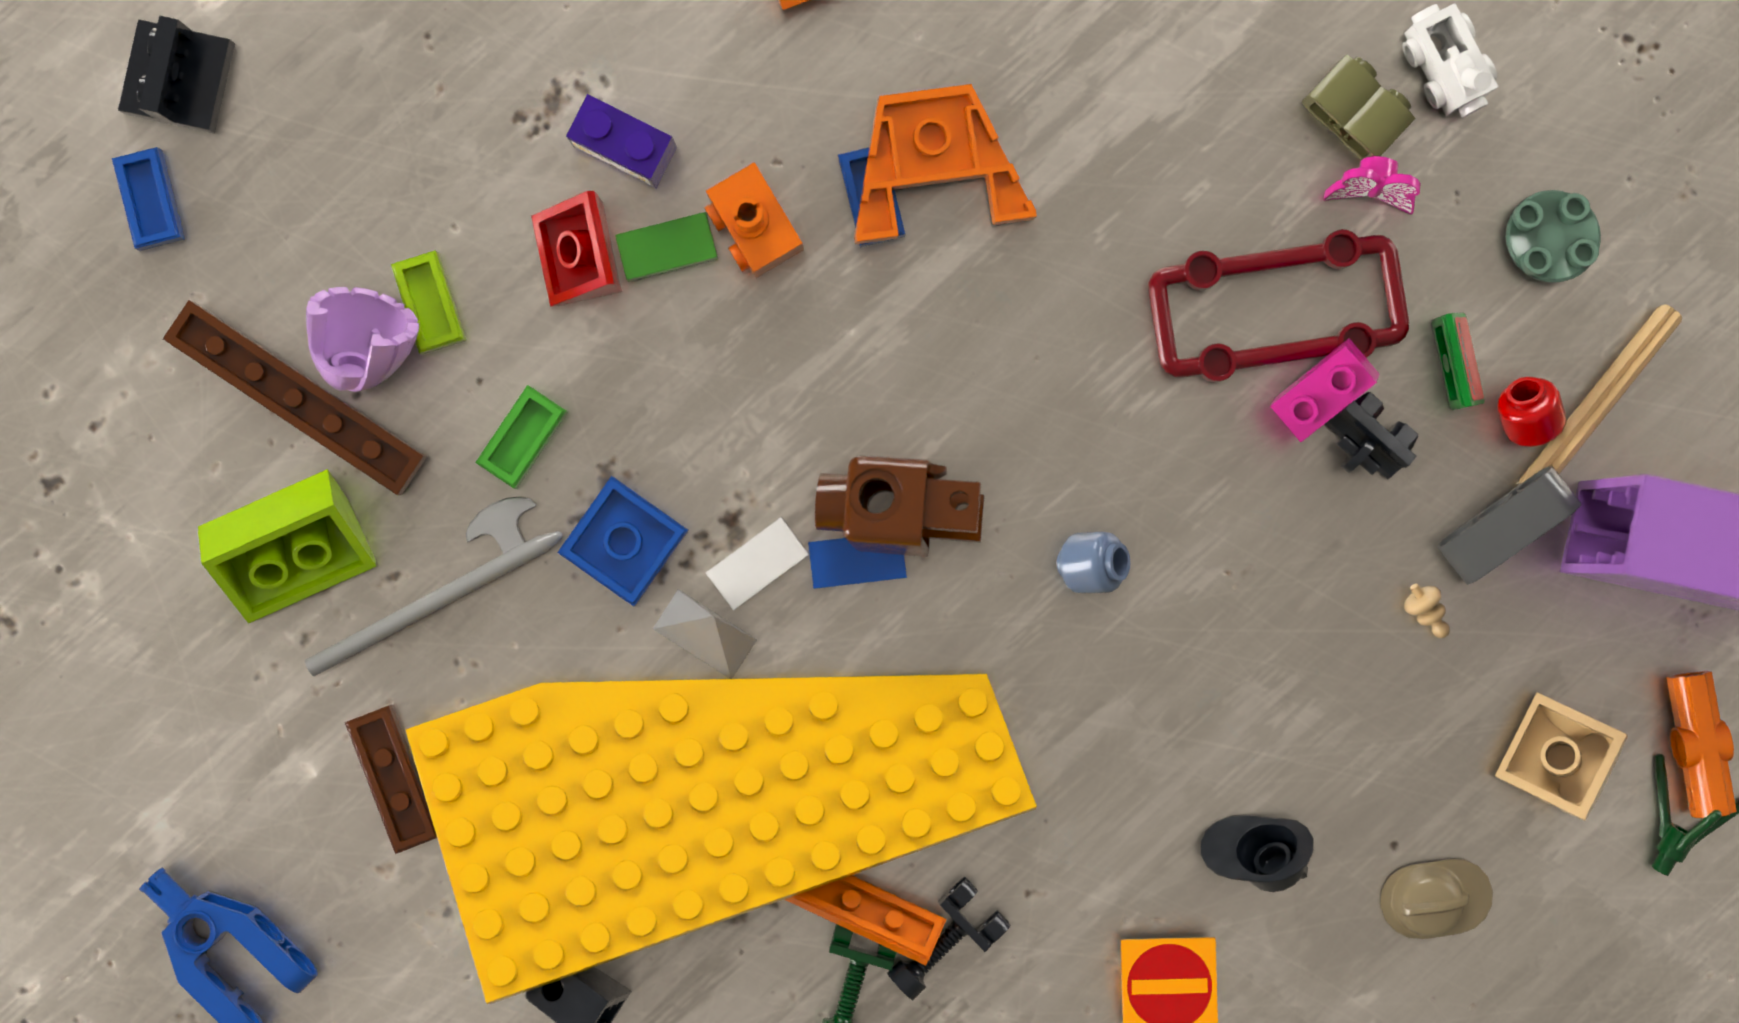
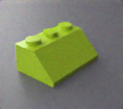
(285, 546)

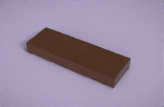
(392, 778)

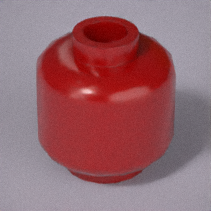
(1531, 411)

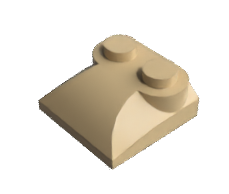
(1561, 756)

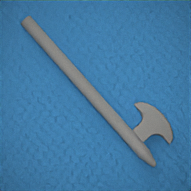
(497, 520)

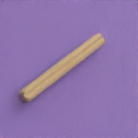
(1607, 390)

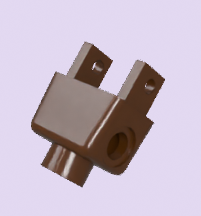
(919, 512)

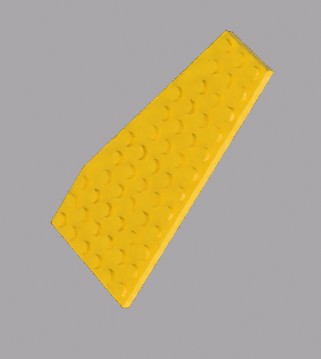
(665, 806)

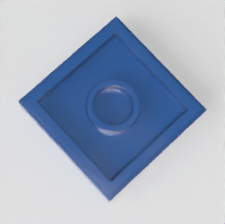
(623, 541)

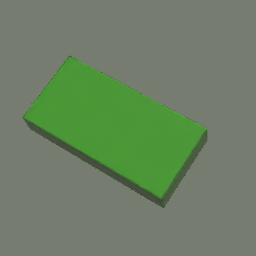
(666, 247)
(521, 437)

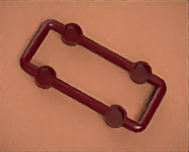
(1204, 270)

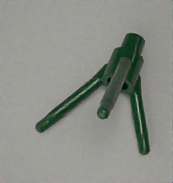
(1676, 840)

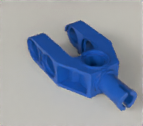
(223, 915)

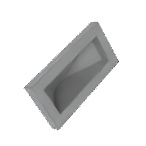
(704, 634)

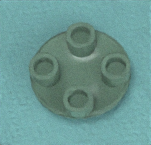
(1553, 235)

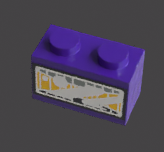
(621, 141)

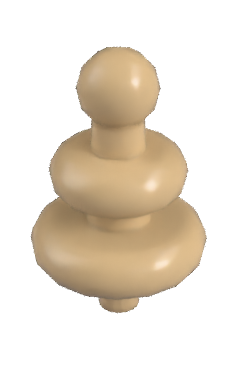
(1426, 605)

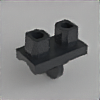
(1370, 442)

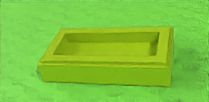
(428, 295)

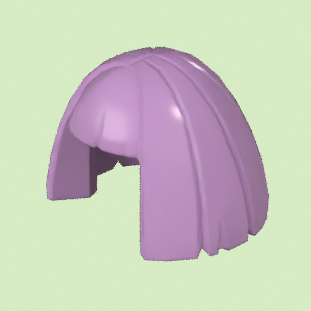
(358, 336)

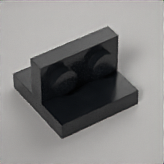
(176, 75)

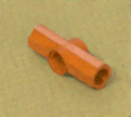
(1701, 743)

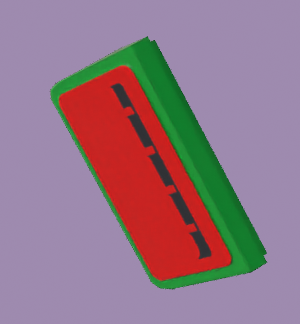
(1457, 360)

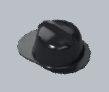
(1259, 850)

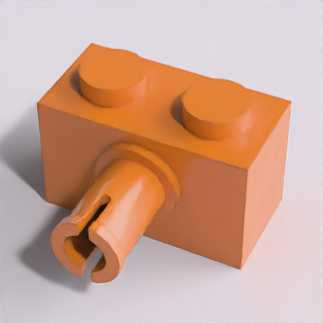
(754, 221)

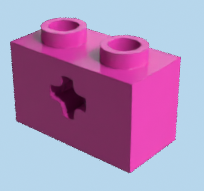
(1325, 390)

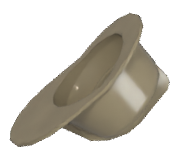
(1436, 898)

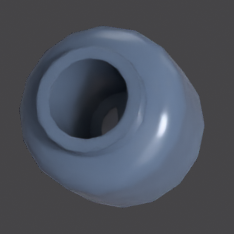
(1093, 562)

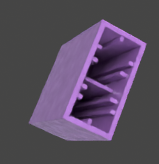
(1657, 538)

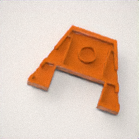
(930, 141)

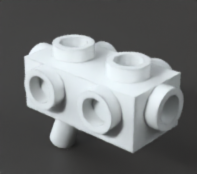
(1459, 72)

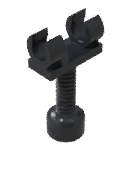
(910, 976)

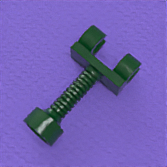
(859, 959)

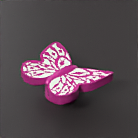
(1378, 179)

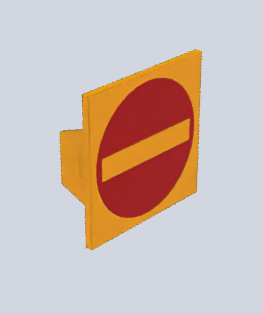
(1169, 980)

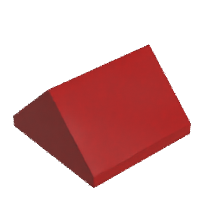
(576, 250)

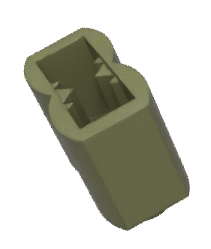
(1359, 108)

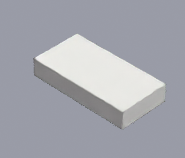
(757, 563)

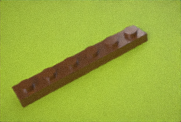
(294, 398)

